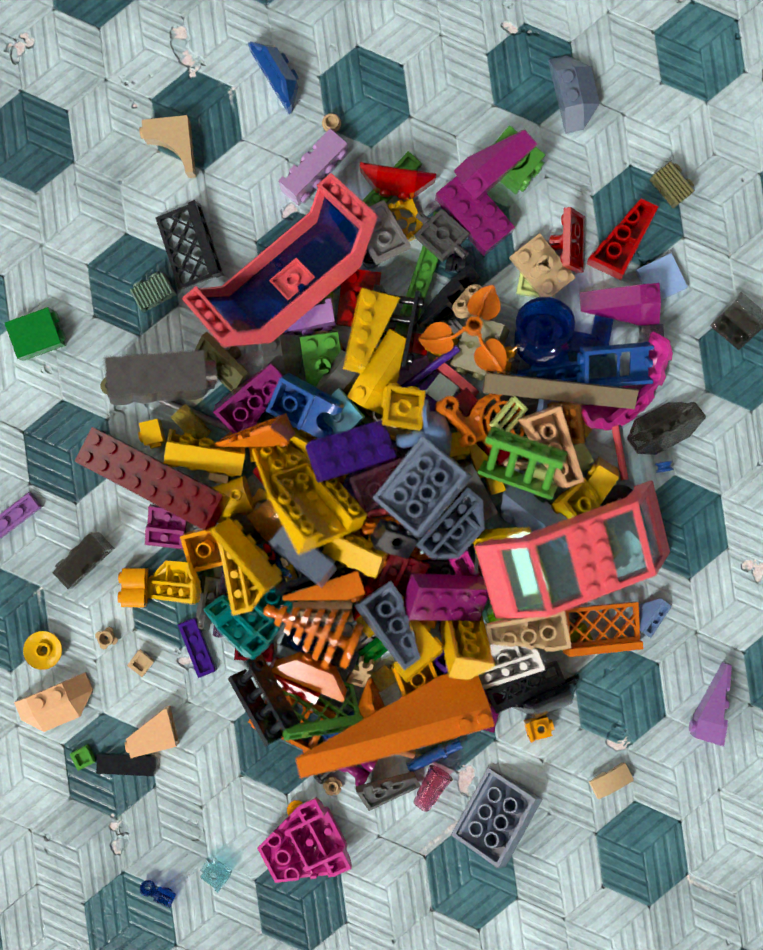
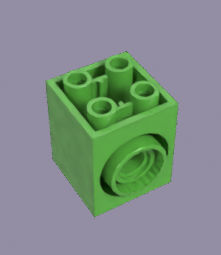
(522, 173)

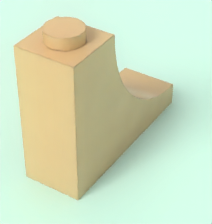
(172, 134)

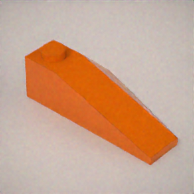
(339, 589)

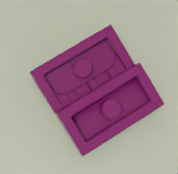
(164, 528)

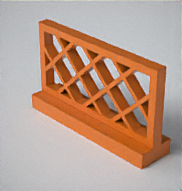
(606, 645)

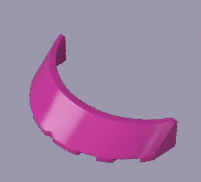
(607, 417)

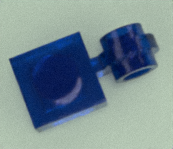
(162, 896)

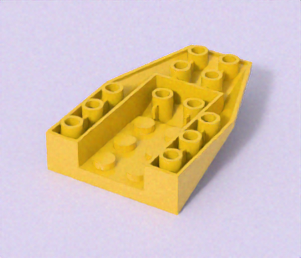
(308, 509)

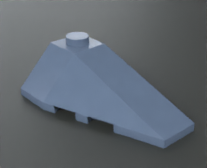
(387, 619)

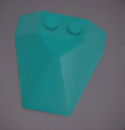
(251, 630)

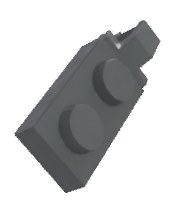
(209, 592)

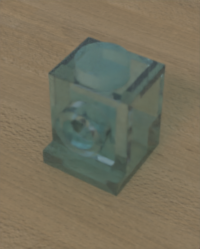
(222, 872)

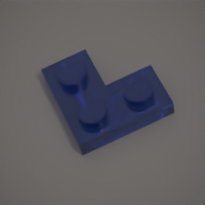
(599, 335)

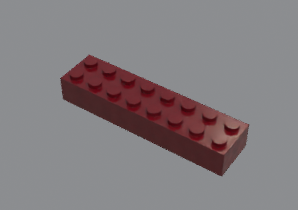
(152, 479)

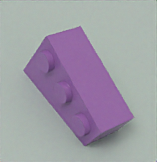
(318, 318)

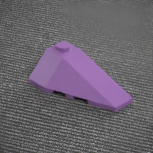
(708, 719)

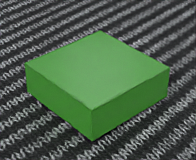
(83, 757)

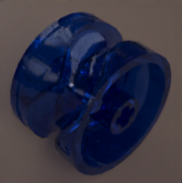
(544, 331)

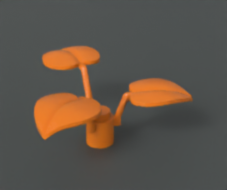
(482, 304)

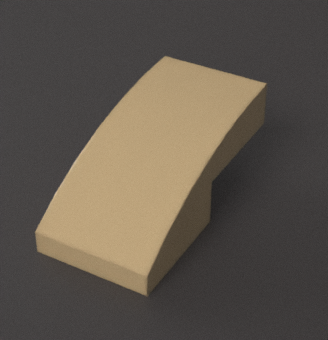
(611, 781)

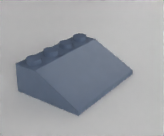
(422, 487)
(496, 818)

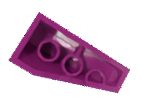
(487, 167)
(629, 304)
(249, 400)

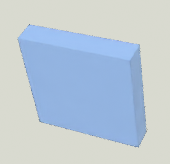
(664, 272)

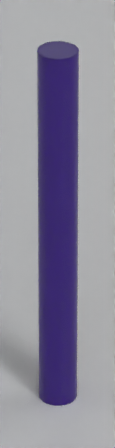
(431, 367)

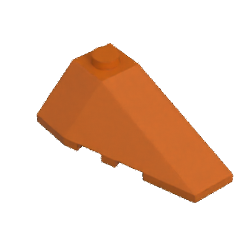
(265, 434)

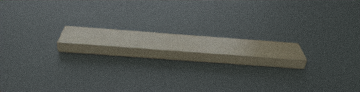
(560, 390)

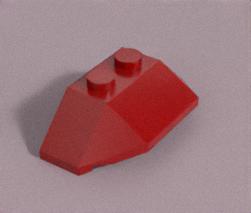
(396, 181)

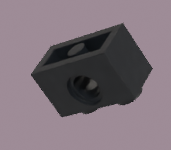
(393, 539)

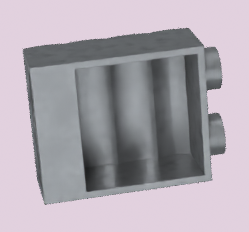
(158, 377)

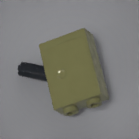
(464, 360)

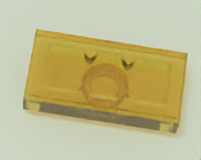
(190, 422)

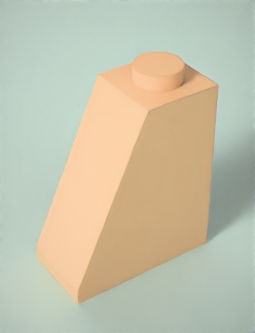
(154, 735)

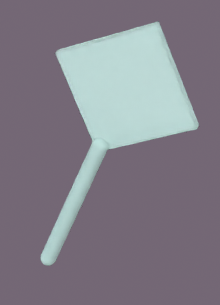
(441, 388)

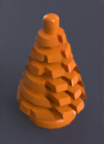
(313, 629)

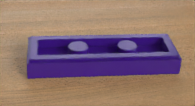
(197, 647)

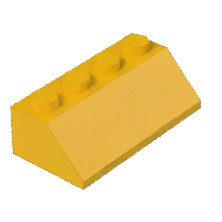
(246, 556)
(466, 648)

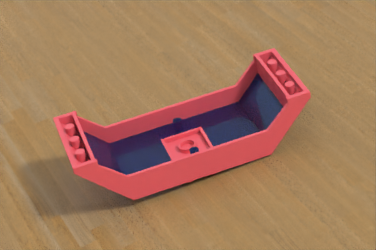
(290, 272)

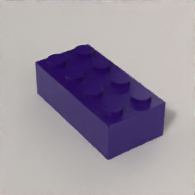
(350, 451)

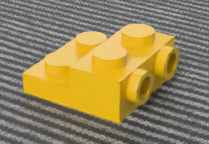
(403, 406)

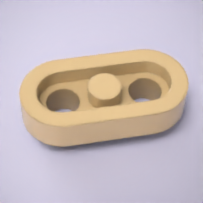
(462, 312)

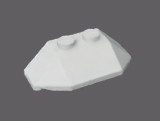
(511, 664)

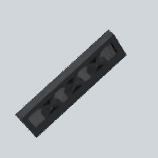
(525, 693)

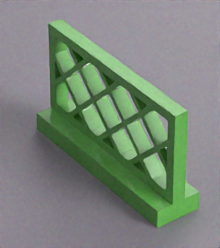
(327, 725)

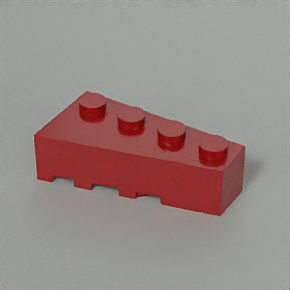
(621, 245)

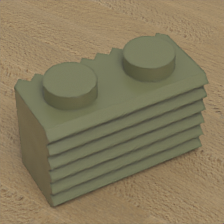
(672, 184)

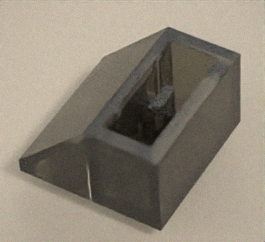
(739, 321)

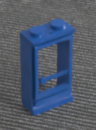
(637, 369)

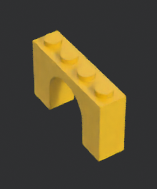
(428, 647)

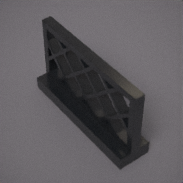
(204, 239)

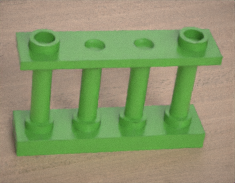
(528, 448)

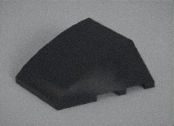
(550, 700)

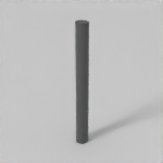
(203, 417)

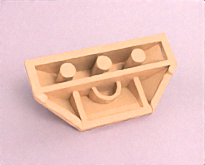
(56, 704)

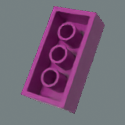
(480, 217)
(445, 597)

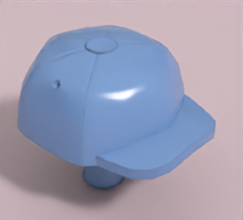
(435, 430)

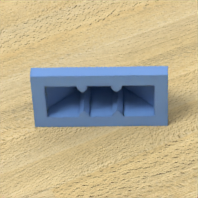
(651, 615)

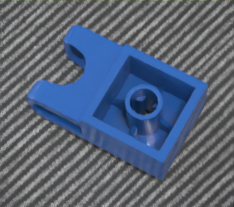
(304, 405)

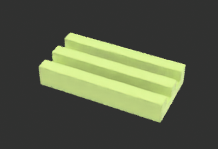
(502, 412)

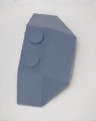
(574, 92)
(455, 529)

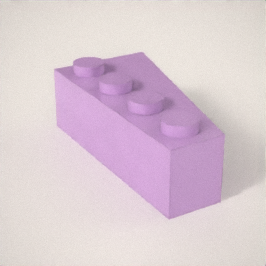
(313, 167)

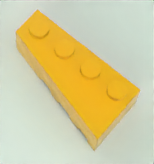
(368, 324)

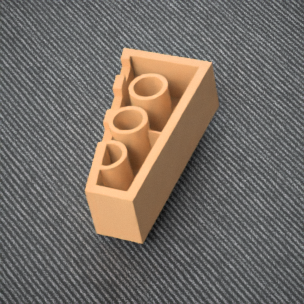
(551, 429)

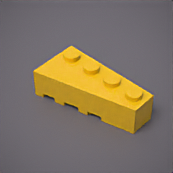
(202, 454)

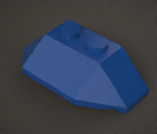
(277, 73)

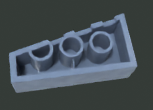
(526, 510)

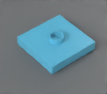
(347, 419)

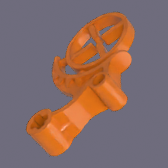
(471, 427)

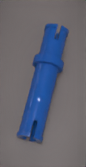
(434, 755)

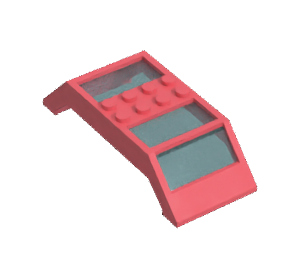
(576, 558)

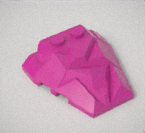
(306, 845)

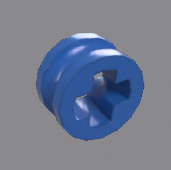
(664, 466)

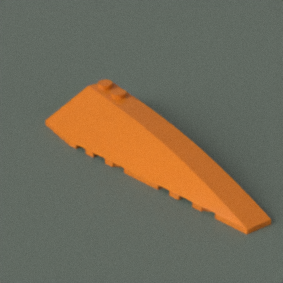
(421, 718)

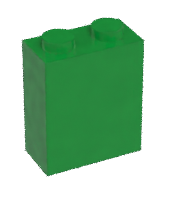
(35, 333)

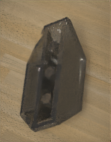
(664, 427)

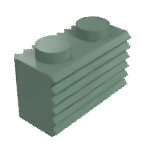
(153, 291)

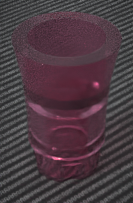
(432, 787)

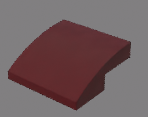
(399, 571)

